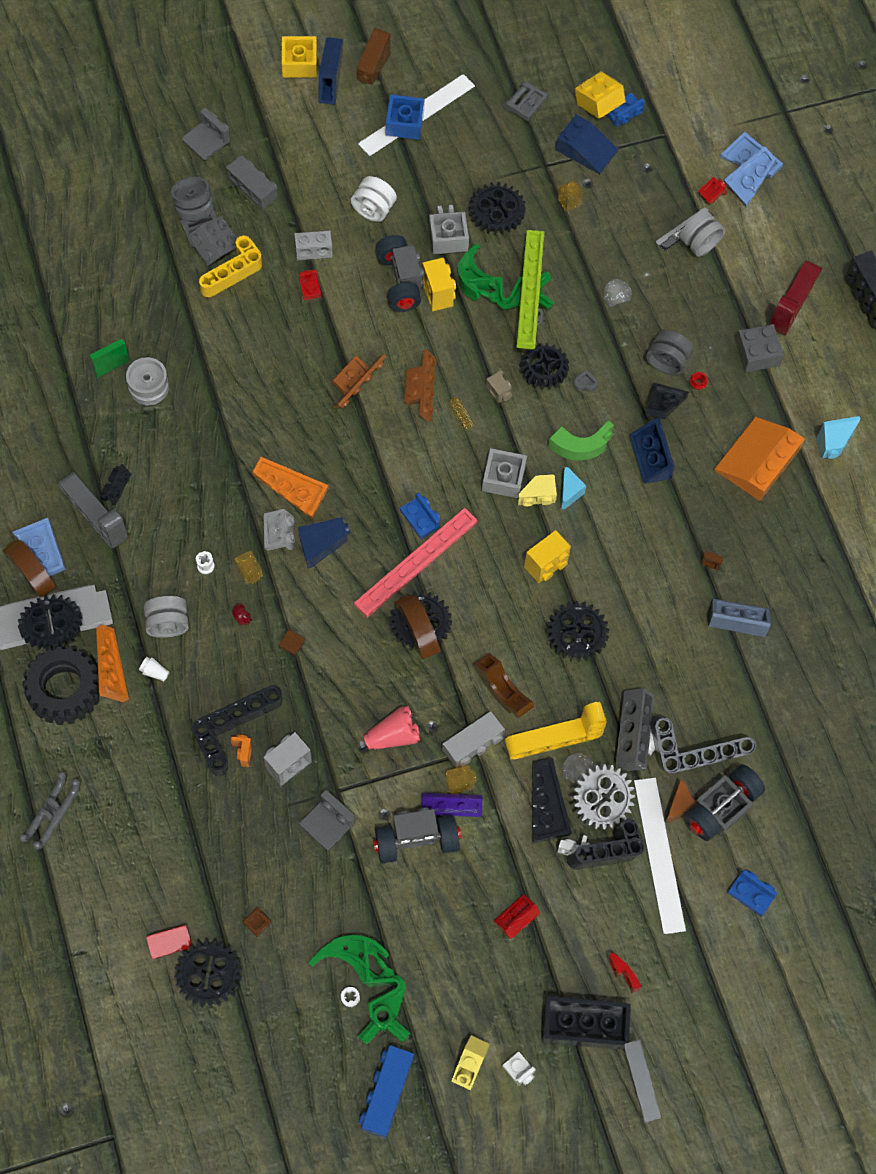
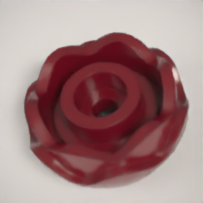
(241, 615)

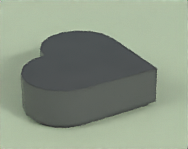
(585, 381)

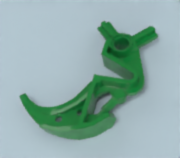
(476, 282)
(388, 1003)

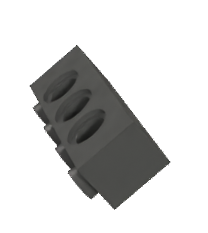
(635, 729)

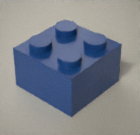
(405, 117)

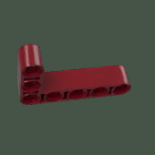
(791, 303)

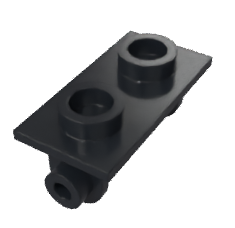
(118, 479)

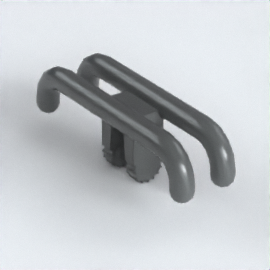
(51, 812)

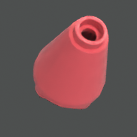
(393, 731)

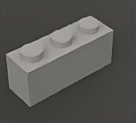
(473, 740)

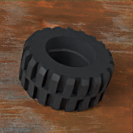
(51, 664)

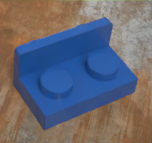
(626, 110)
(421, 516)
(753, 892)

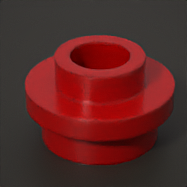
(701, 377)

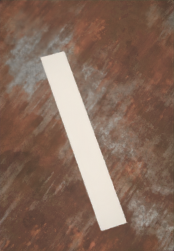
(432, 105)
(659, 856)

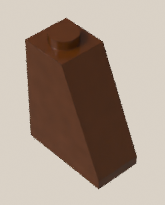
(374, 56)

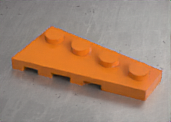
(295, 487)
(110, 669)

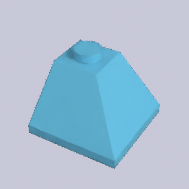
(835, 436)

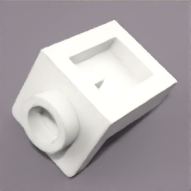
(568, 845)
(519, 1069)

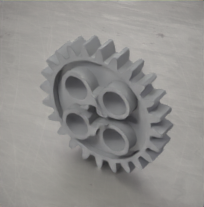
(614, 809)

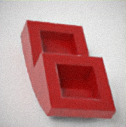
(621, 968)

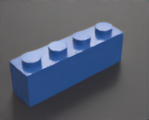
(387, 1092)

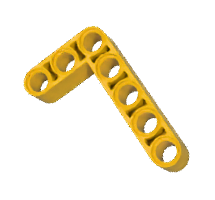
(560, 735)

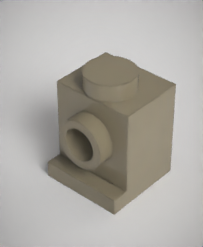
(499, 387)

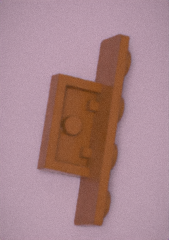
(352, 376)
(420, 385)

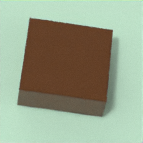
(712, 560)
(292, 642)
(256, 922)

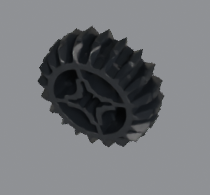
(551, 359)

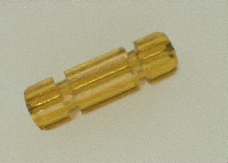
(461, 413)

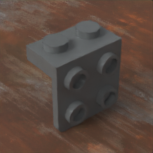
(207, 136)
(213, 240)

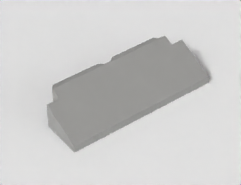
(92, 604)

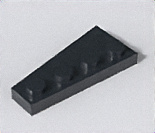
(549, 810)

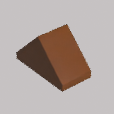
(681, 803)

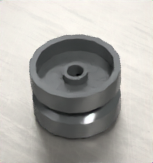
(192, 198)
(669, 352)

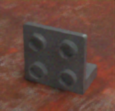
(328, 821)

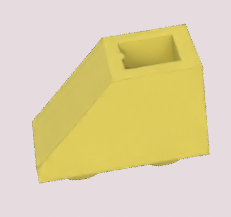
(539, 491)
(470, 1062)

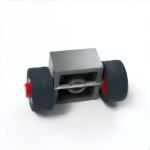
(407, 272)
(725, 803)
(416, 830)

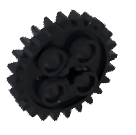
(497, 208)
(64, 618)
(441, 618)
(578, 647)
(189, 971)

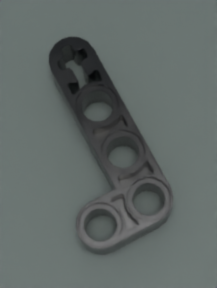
(621, 846)

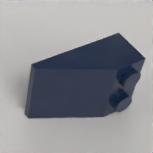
(586, 144)

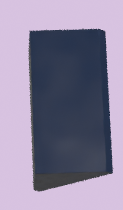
(652, 452)

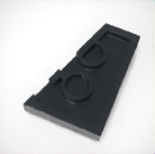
(665, 400)

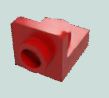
(713, 189)
(309, 284)

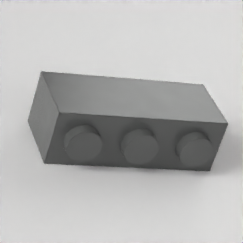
(252, 182)

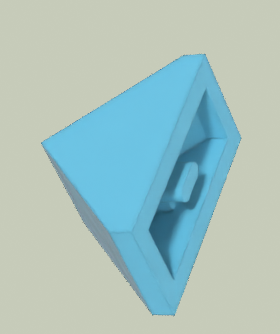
(572, 488)

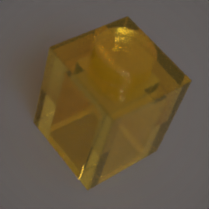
(570, 195)
(248, 568)
(460, 779)

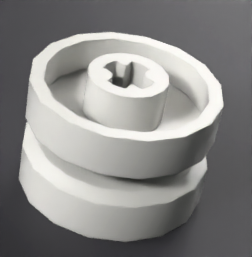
(373, 198)

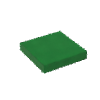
(109, 358)

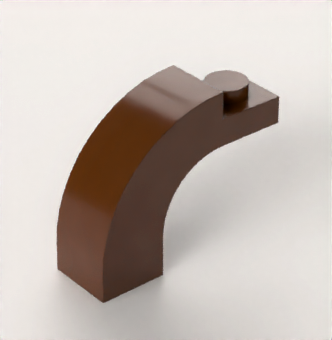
(29, 567)
(419, 625)
(501, 687)

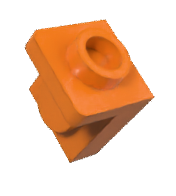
(244, 752)

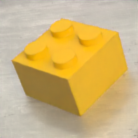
(299, 56)
(600, 95)
(438, 284)
(547, 557)

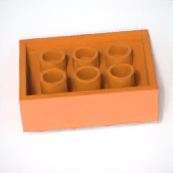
(760, 456)

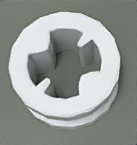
(351, 1003)

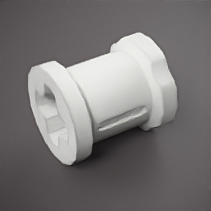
(208, 564)

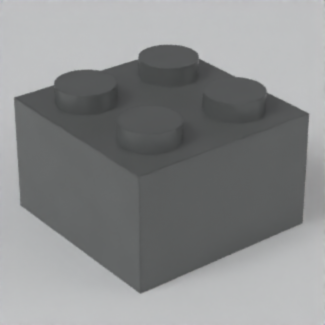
(759, 348)

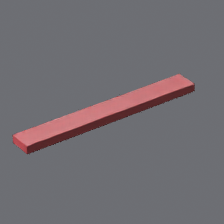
(415, 563)

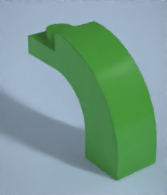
(581, 448)

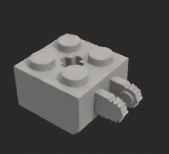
(448, 231)

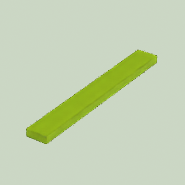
(530, 289)

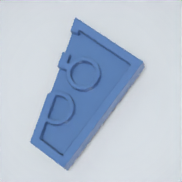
(744, 149)
(750, 175)
(43, 544)

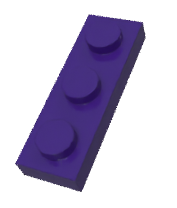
(453, 804)

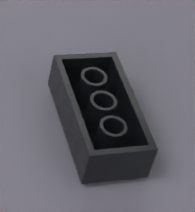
(862, 279)
(586, 1023)

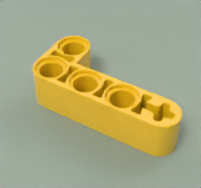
(212, 283)

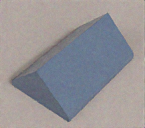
(739, 617)

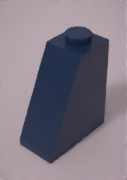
(322, 539)

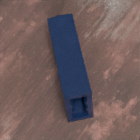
(330, 70)

